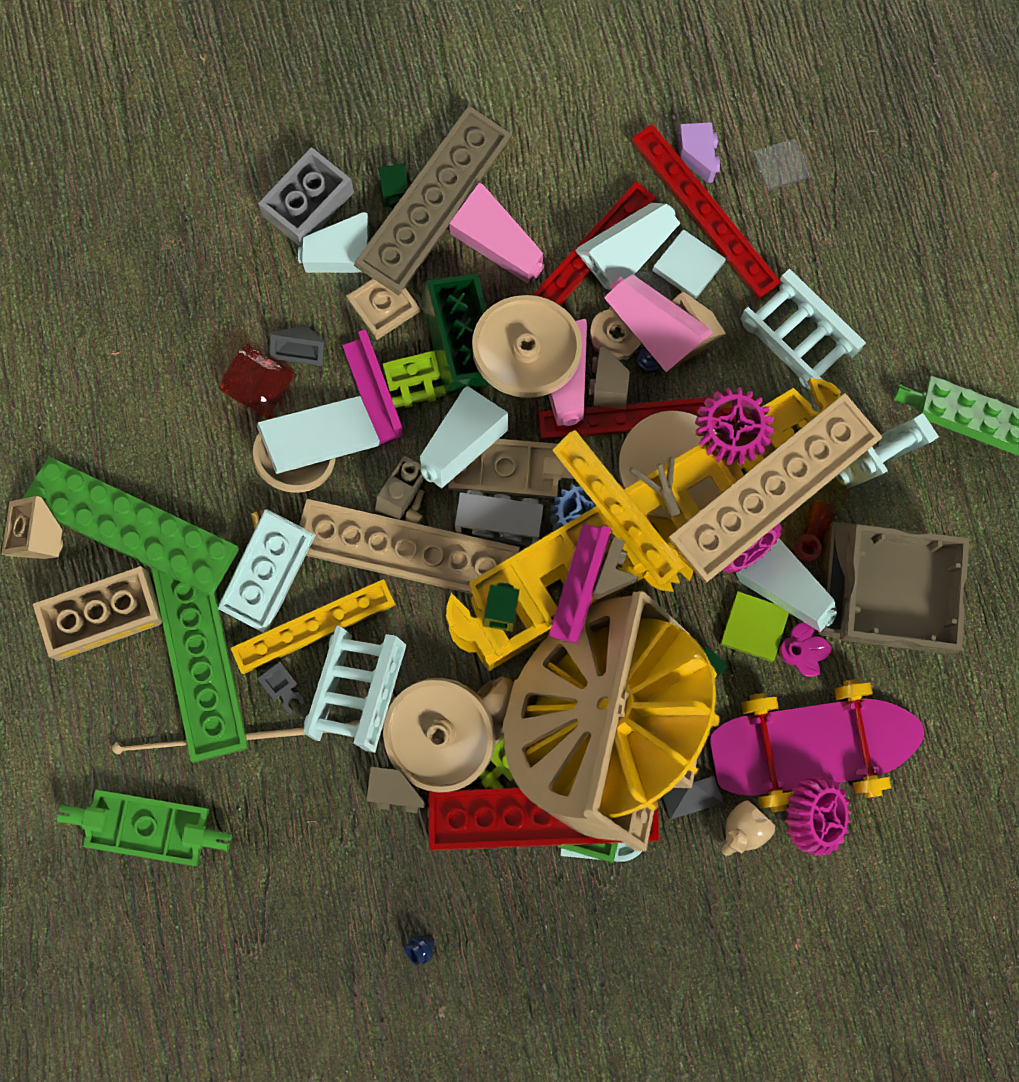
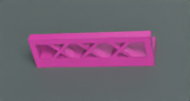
(373, 388)
(580, 583)

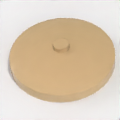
(527, 346)
(657, 440)
(439, 734)

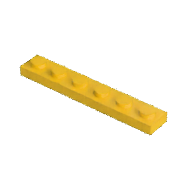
(618, 508)
(312, 626)

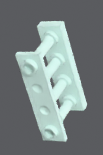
(809, 306)
(895, 443)
(373, 706)

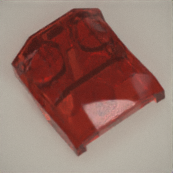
(256, 381)

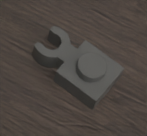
(278, 683)

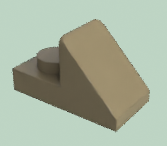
(611, 578)

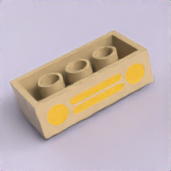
(98, 613)

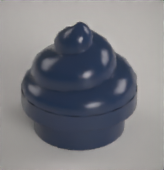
(647, 362)
(419, 949)

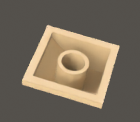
(703, 315)
(31, 530)

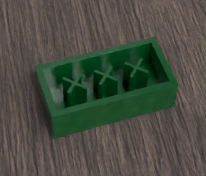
(452, 313)

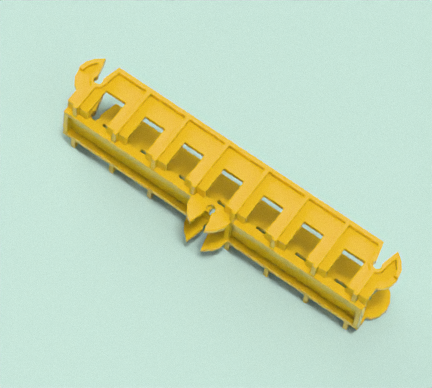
(551, 556)

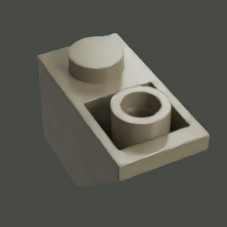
(611, 381)
(400, 489)
(392, 788)

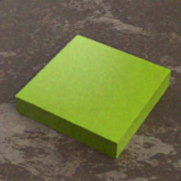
(754, 627)

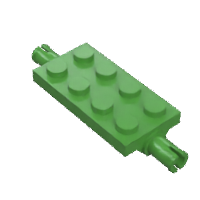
(965, 412)
(145, 827)

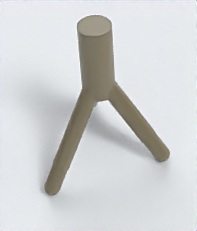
(666, 490)

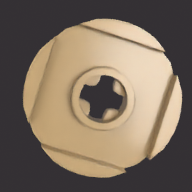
(621, 348)

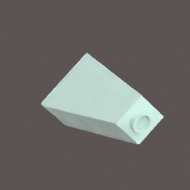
(629, 243)
(462, 436)
(790, 586)

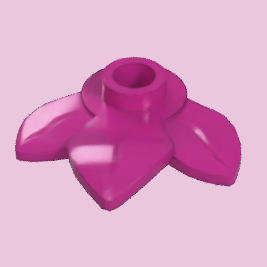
(808, 647)

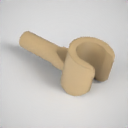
(412, 514)

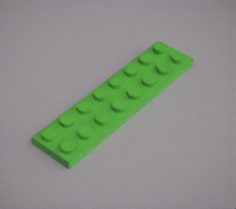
(133, 526)
(200, 669)

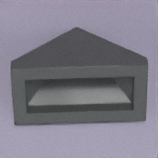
(297, 345)
(684, 801)

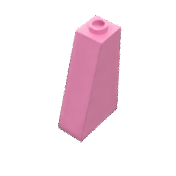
(496, 235)
(656, 321)
(569, 400)

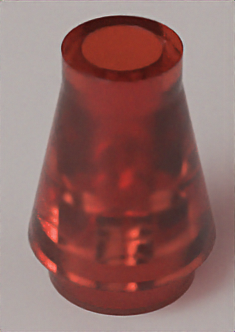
(819, 518)
(810, 544)

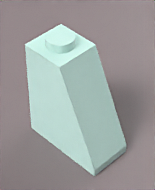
(336, 246)

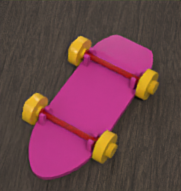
(825, 740)

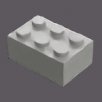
(306, 197)
(499, 518)

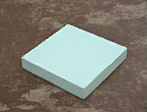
(689, 264)

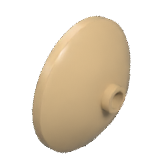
(294, 480)

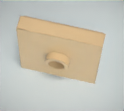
(382, 308)

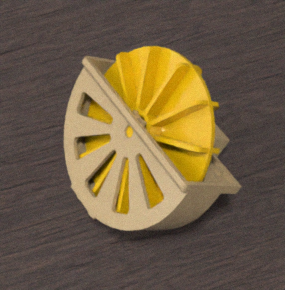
(611, 720)

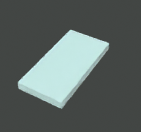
(318, 434)
(266, 571)

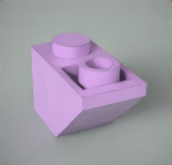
(697, 149)

